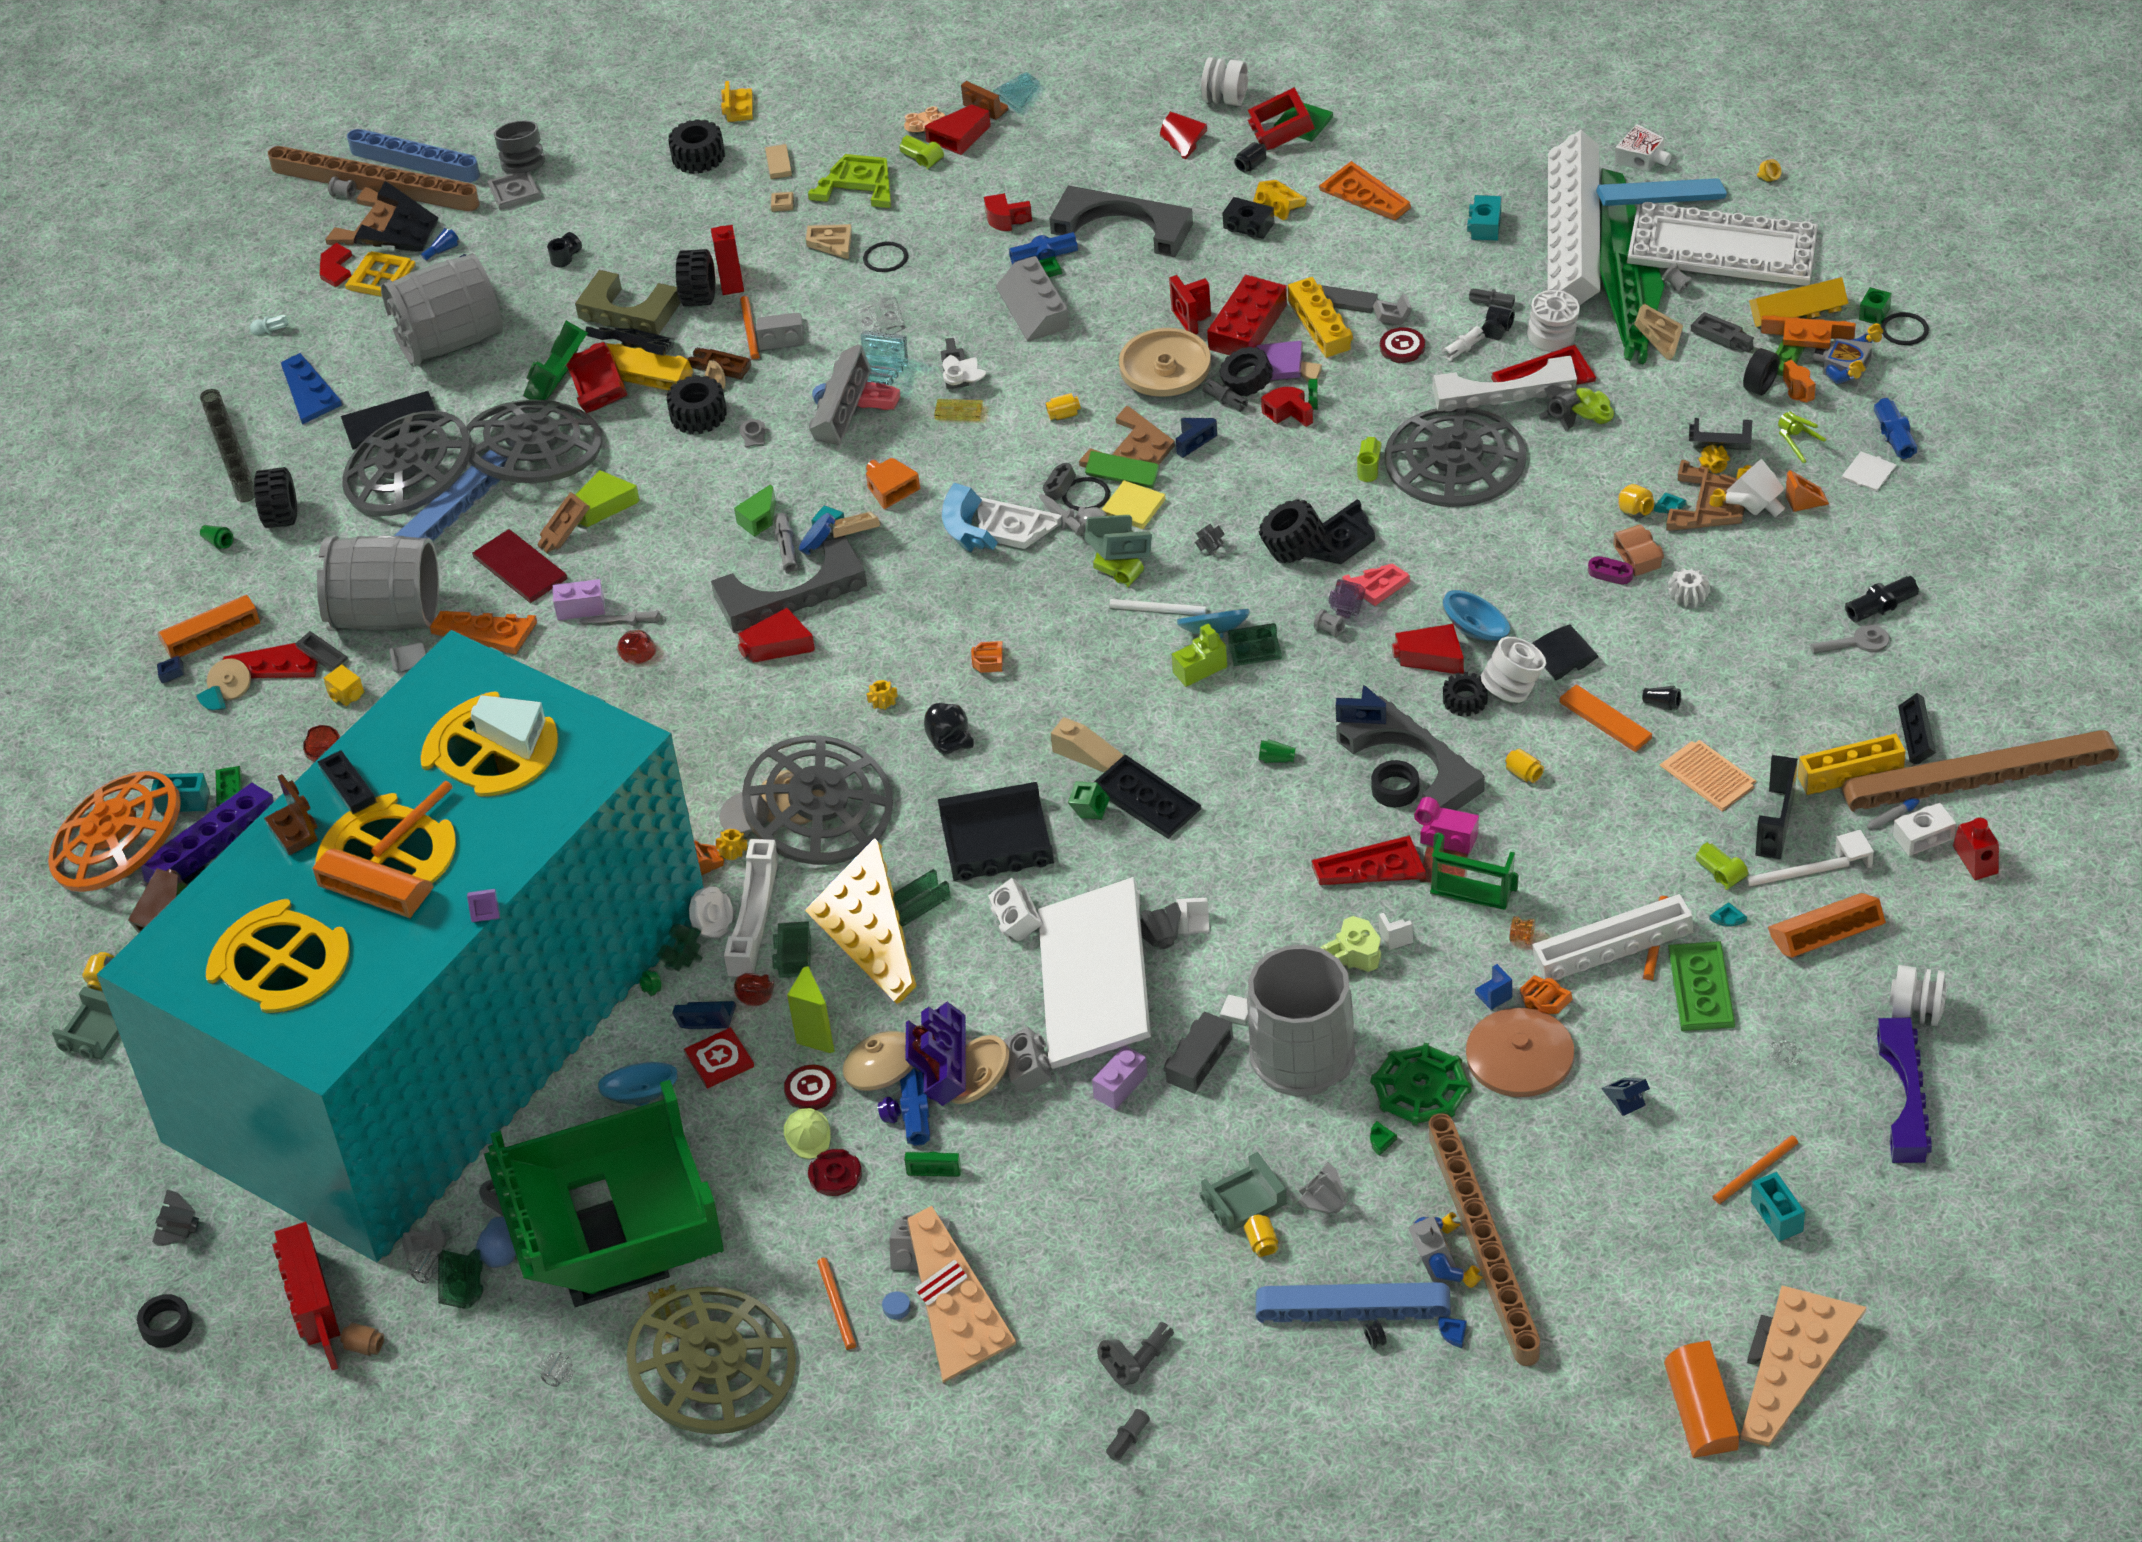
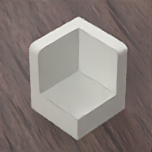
(1854, 847)
(1193, 916)
(1395, 933)

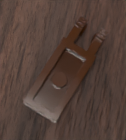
(732, 365)

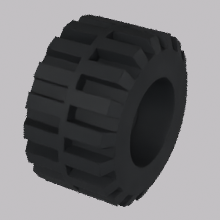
(696, 146)
(695, 277)
(696, 404)
(275, 497)
(1292, 531)

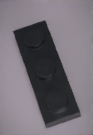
(1916, 729)
(347, 782)

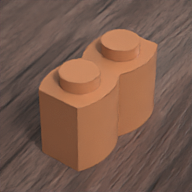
(1638, 549)

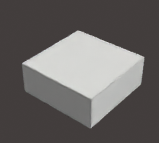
(1235, 1010)

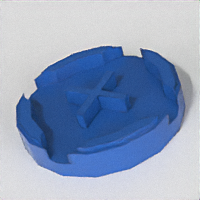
(817, 534)

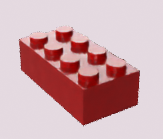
(1247, 315)

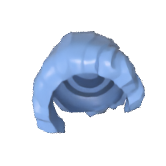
(495, 1244)

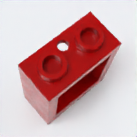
(1285, 131)

